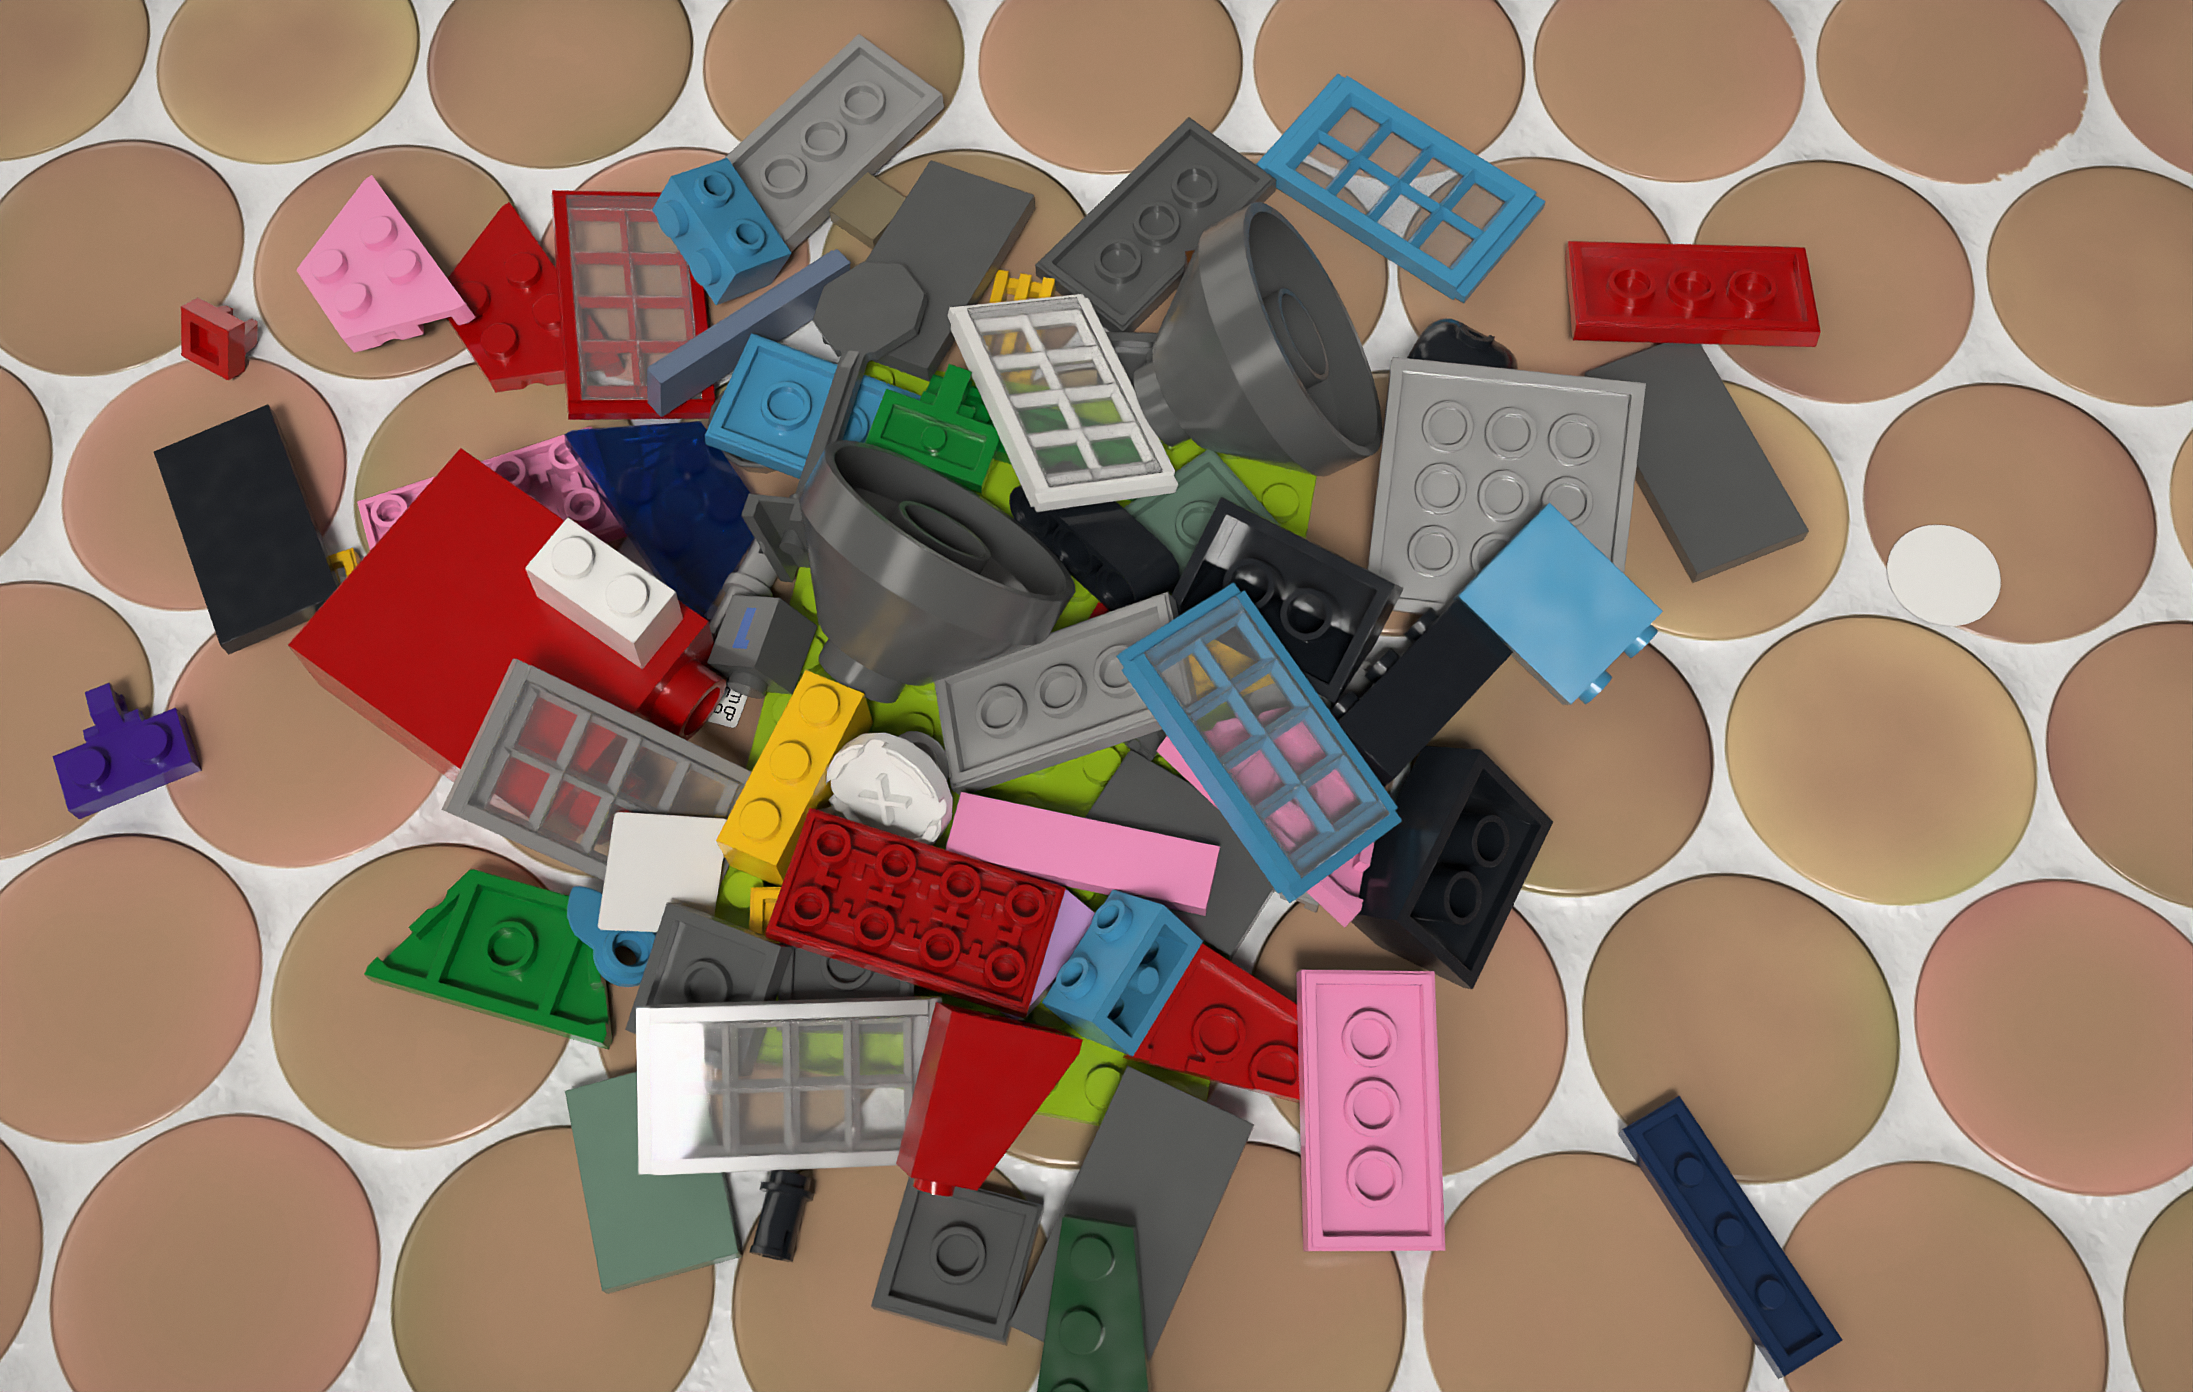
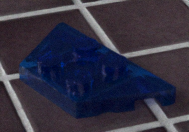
(672, 501)

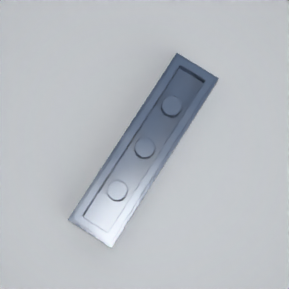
(719, 348)

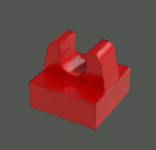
(216, 338)

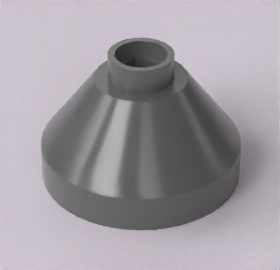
(1261, 354)
(918, 573)

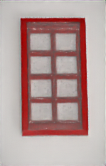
(621, 304)

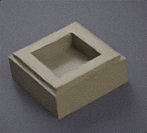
(866, 209)

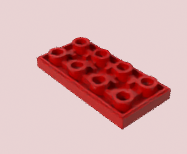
(916, 913)

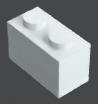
(604, 593)

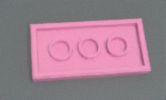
(1369, 1111)

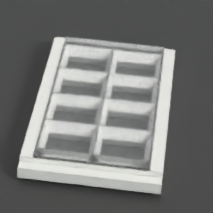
(1061, 402)

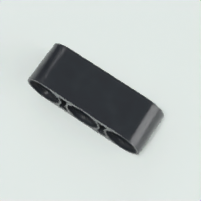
(1102, 549)

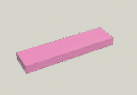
(1085, 852)

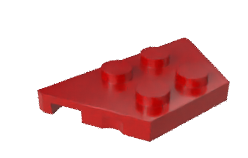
(515, 306)

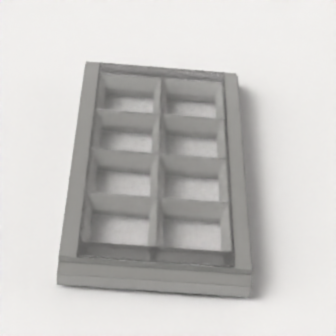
(563, 762)
(776, 1083)

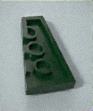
(1095, 1311)

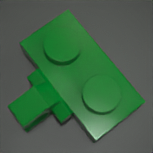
(938, 430)

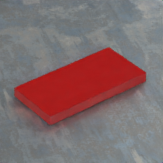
(1691, 294)

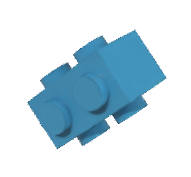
(720, 231)
(1122, 971)

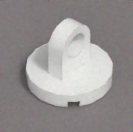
(893, 784)

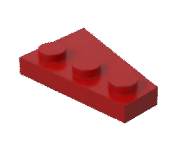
(1226, 1030)

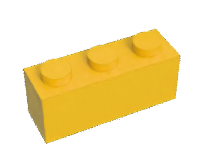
(792, 776)

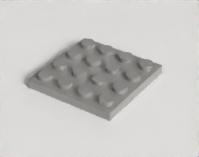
(1481, 454)

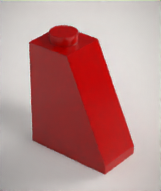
(976, 1094)

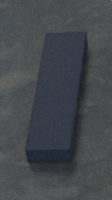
(1730, 1238)

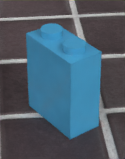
(1561, 607)

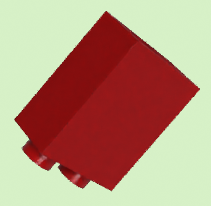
(448, 605)

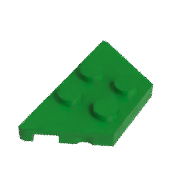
(504, 955)

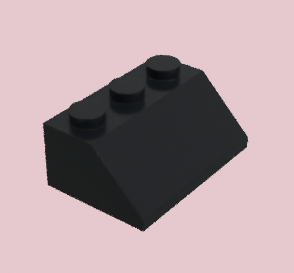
(1310, 597)
(1451, 864)

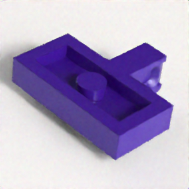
(123, 754)

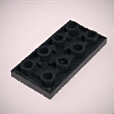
(247, 528)

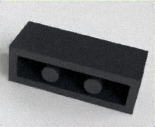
(1420, 688)

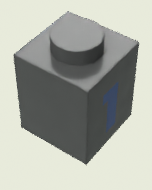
(761, 645)

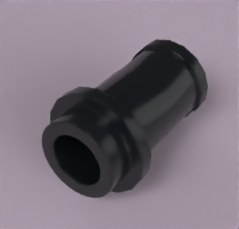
(781, 1215)

